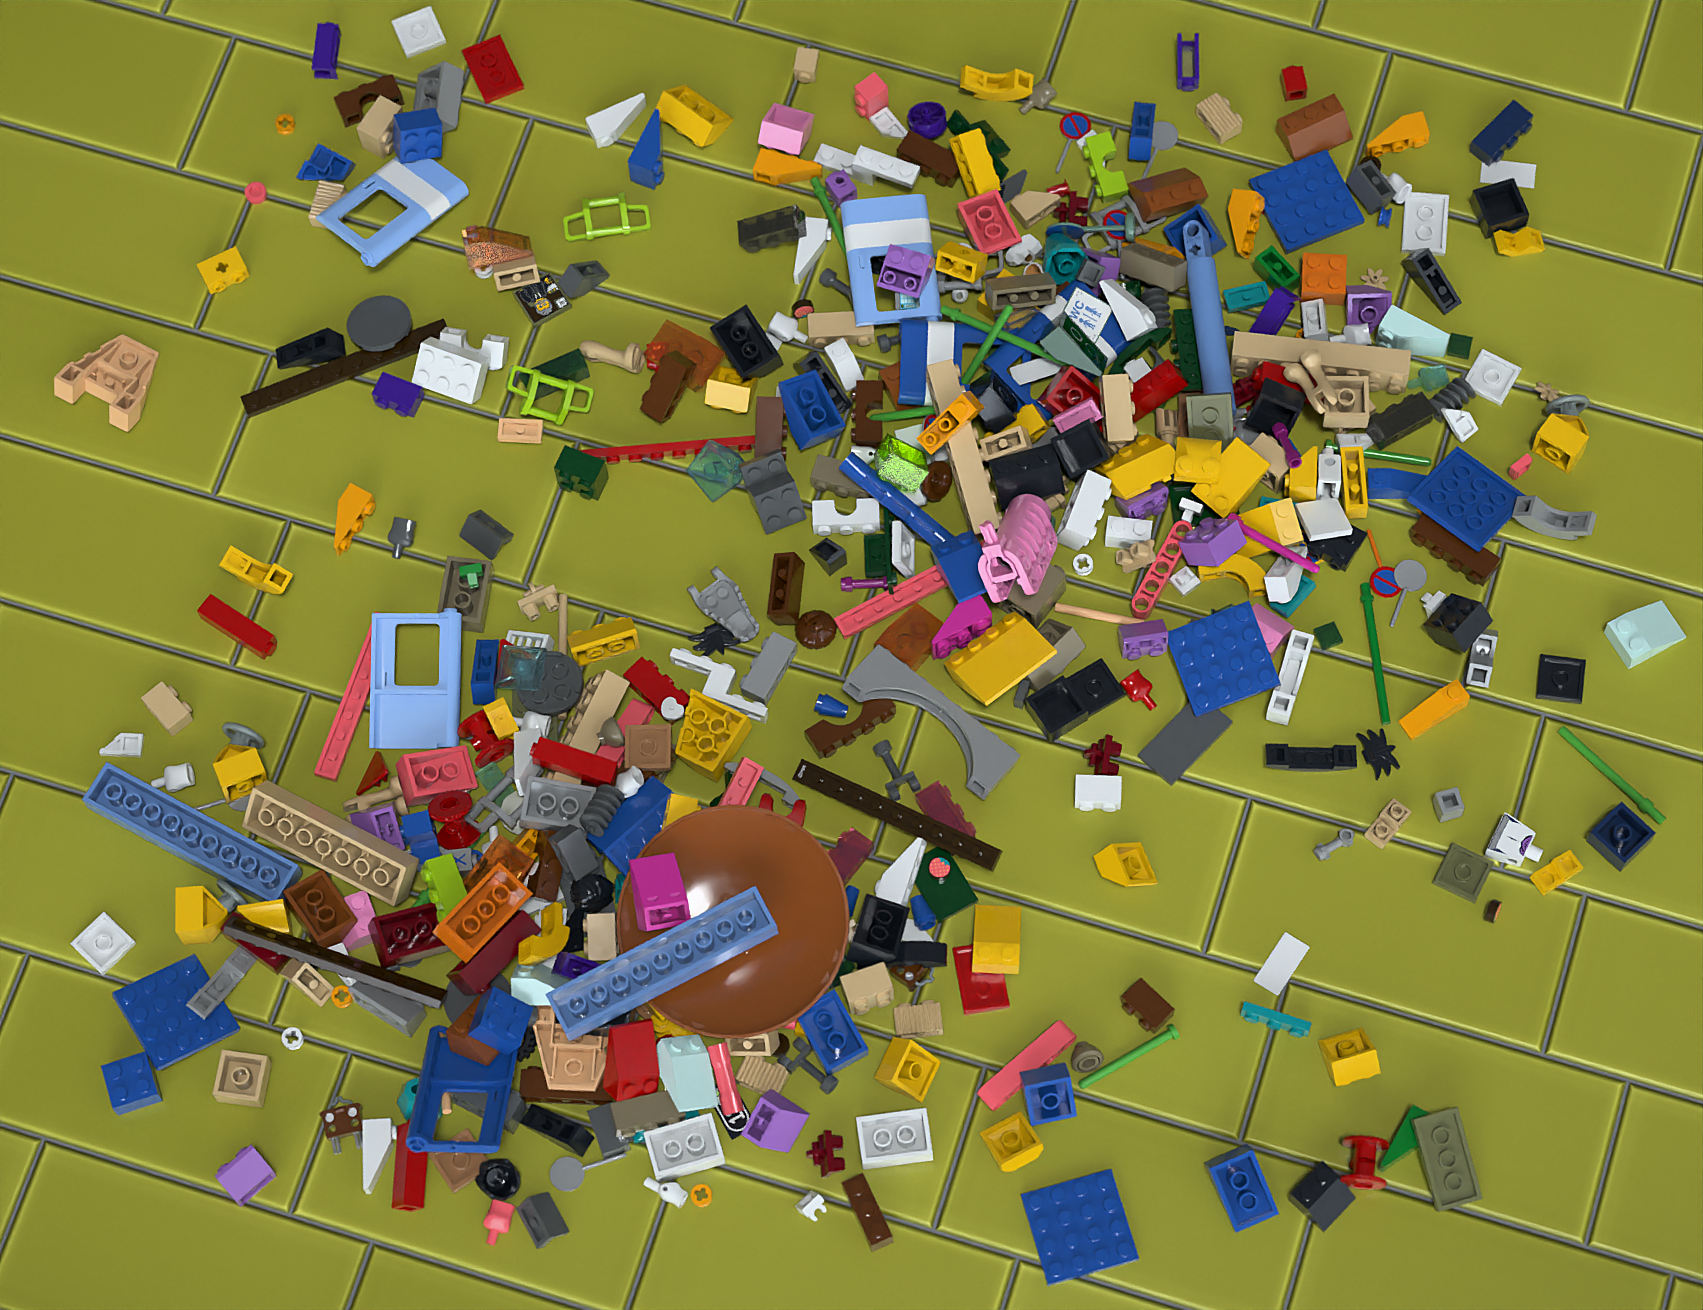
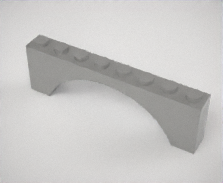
(887, 677)

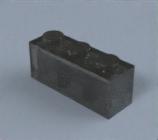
(772, 228)
(1400, 420)

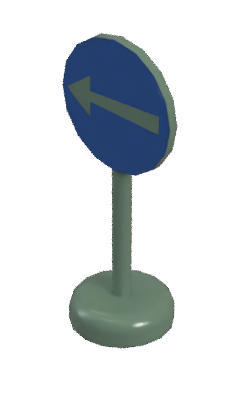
(1075, 231)

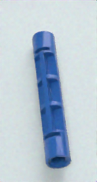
(894, 500)

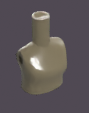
(1040, 97)

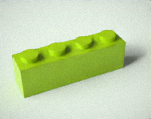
(444, 884)

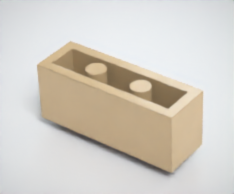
(833, 326)
(1117, 408)

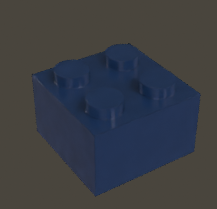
(1621, 836)

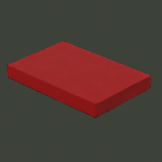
(492, 69)
(978, 990)

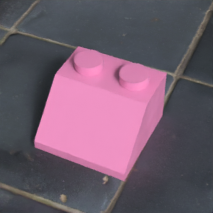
(1273, 628)
(363, 910)

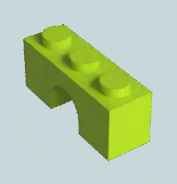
(1109, 185)

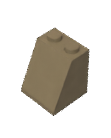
(1038, 605)

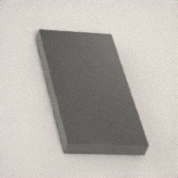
(1183, 742)

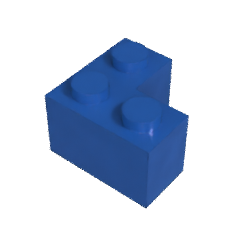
(421, 835)

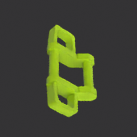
(604, 231)
(535, 377)

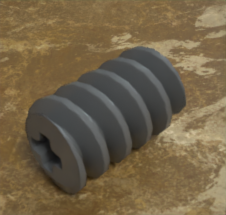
(1156, 301)
(1452, 396)
(601, 809)

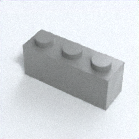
(768, 668)

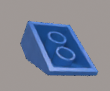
(647, 157)
(810, 410)
(958, 565)
(832, 1034)
(1241, 1187)

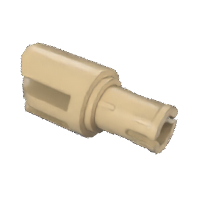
(1167, 425)

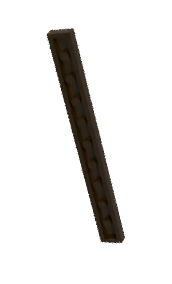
(337, 371)
(897, 815)
(336, 962)

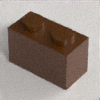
(1147, 1006)

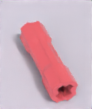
(725, 1080)

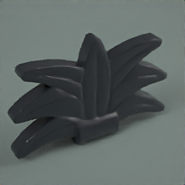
(714, 638)
(1378, 752)

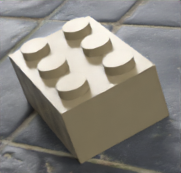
(458, 595)

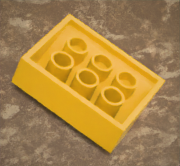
(999, 658)

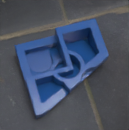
(326, 165)

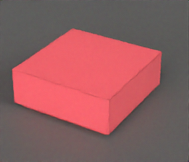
(1520, 467)

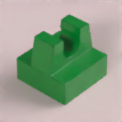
(471, 573)

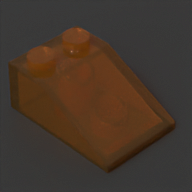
(492, 246)
(694, 347)
(911, 636)
(507, 854)

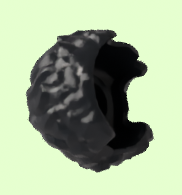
(591, 893)
(498, 1179)

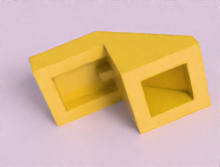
(1520, 243)
(501, 719)

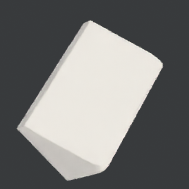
(1315, 320)

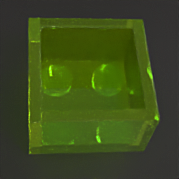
(901, 463)

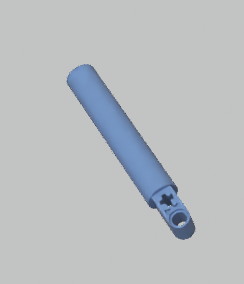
(1207, 312)

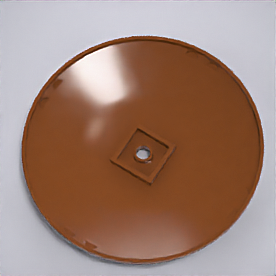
(779, 979)

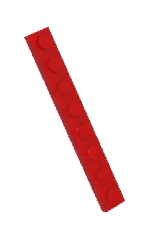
(678, 450)

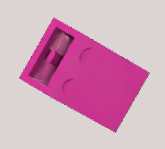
(964, 624)
(658, 892)

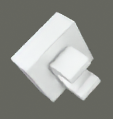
(1190, 509)
(1184, 581)
(1432, 602)
(809, 1204)

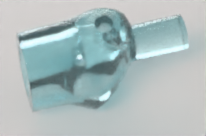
(1430, 378)

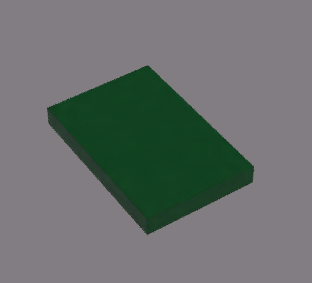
(1178, 491)
(945, 896)

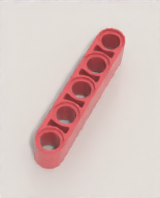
(1157, 579)
(635, 714)
(1035, 1056)

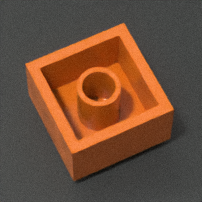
(1323, 278)

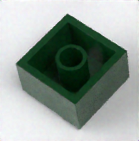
(581, 473)

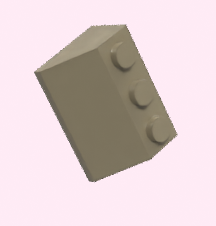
(1068, 646)

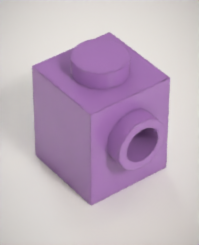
(840, 187)

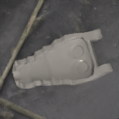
(726, 606)

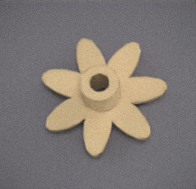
(1375, 279)
(1546, 391)

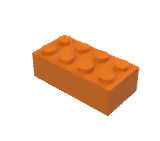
(482, 912)

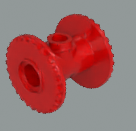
(484, 739)
(450, 809)
(1364, 1162)

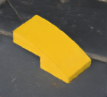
(1556, 872)

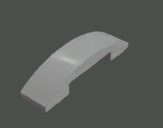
(773, 782)
(221, 983)

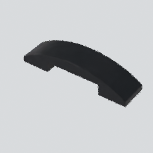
(1311, 758)
(927, 953)

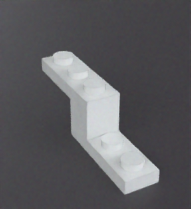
(867, 165)
(719, 683)

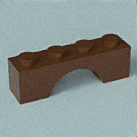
(828, 737)

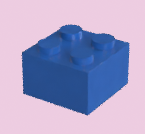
(417, 135)
(500, 1021)
(131, 1083)
(1048, 1094)

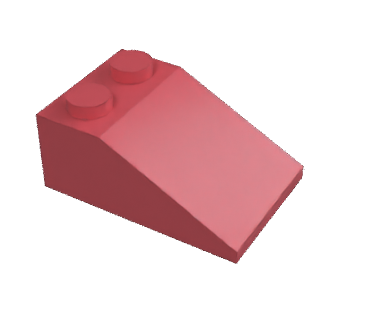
(988, 223)
(433, 772)

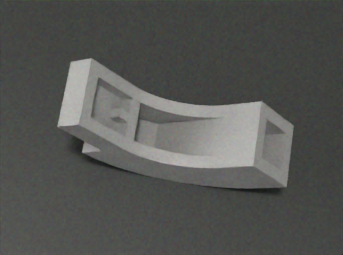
(1550, 521)

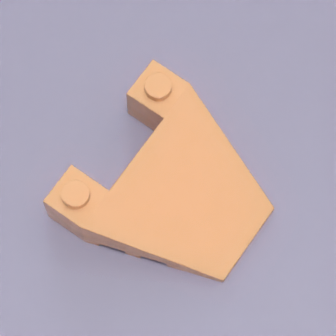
(114, 373)
(567, 1064)

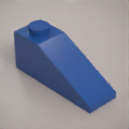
(1142, 131)
(1391, 483)
(485, 671)

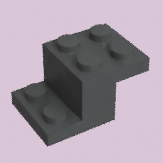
(772, 491)

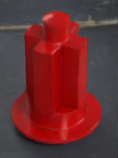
(1060, 189)

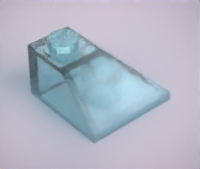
(716, 470)
(520, 667)

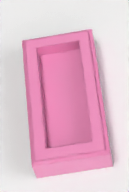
(1077, 414)

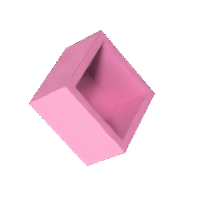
(786, 129)

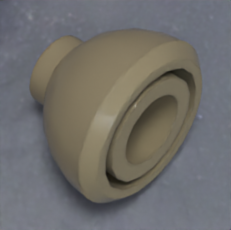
(611, 733)
(1086, 1057)

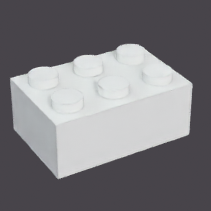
(450, 370)
(1083, 510)
(894, 1138)
(684, 1148)

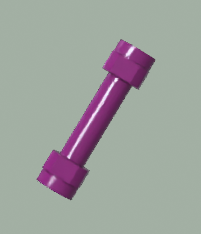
(1281, 434)
(848, 584)

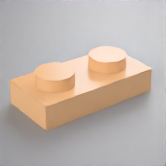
(520, 430)

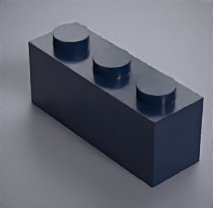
(1501, 133)

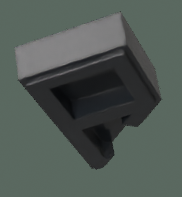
(576, 934)

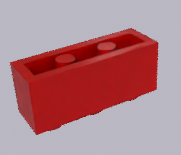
(1156, 388)
(654, 686)

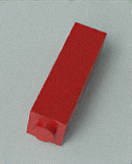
(1275, 373)
(237, 627)
(573, 762)
(408, 1174)

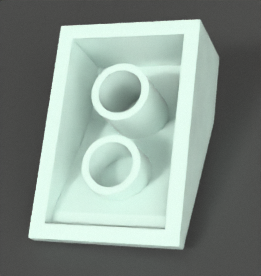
(1410, 333)
(1643, 633)
(533, 982)
(687, 1072)

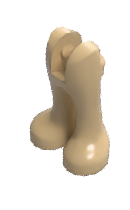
(630, 359)
(1297, 374)
(365, 801)

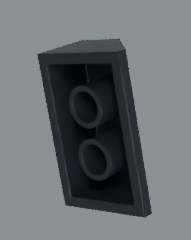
(746, 344)
(1027, 472)
(877, 931)

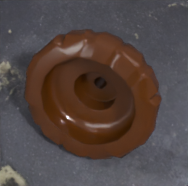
(937, 481)
(815, 629)

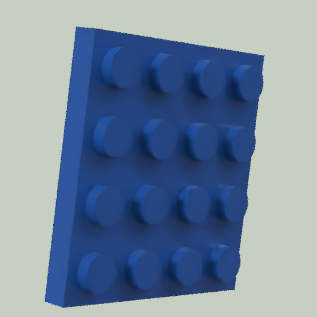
(1307, 201)
(1466, 498)
(1222, 659)
(162, 1020)
(1079, 1227)

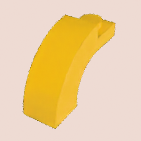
(997, 87)
(1240, 569)
(262, 576)
(552, 939)

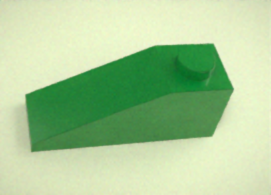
(1405, 1140)

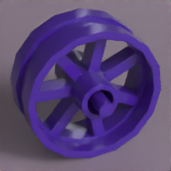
(930, 119)

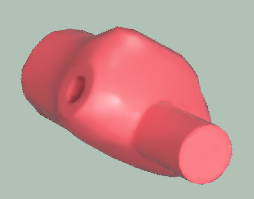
(498, 1219)

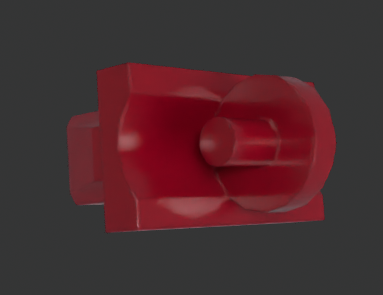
(1076, 204)
(1244, 390)
(1100, 755)
(823, 1154)

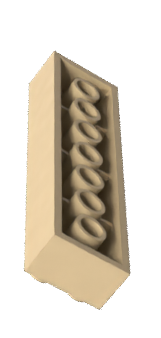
(1385, 367)
(962, 451)
(330, 843)

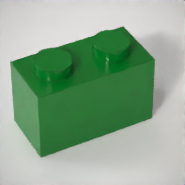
(1276, 270)

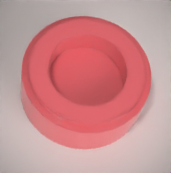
(256, 193)

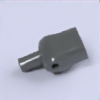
(401, 535)

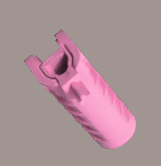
(1019, 548)

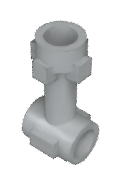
(1345, 839)

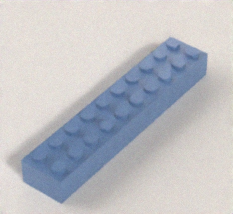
(190, 835)
(662, 963)

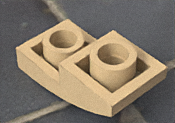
(1387, 823)

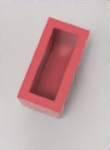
(871, 96)

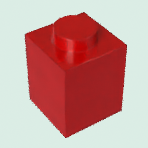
(1293, 83)

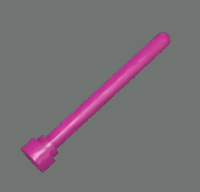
(1275, 546)

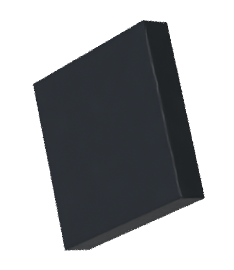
(1560, 679)
(1096, 687)

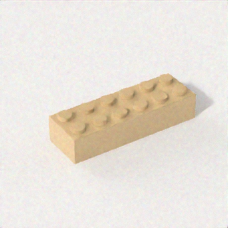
(596, 706)

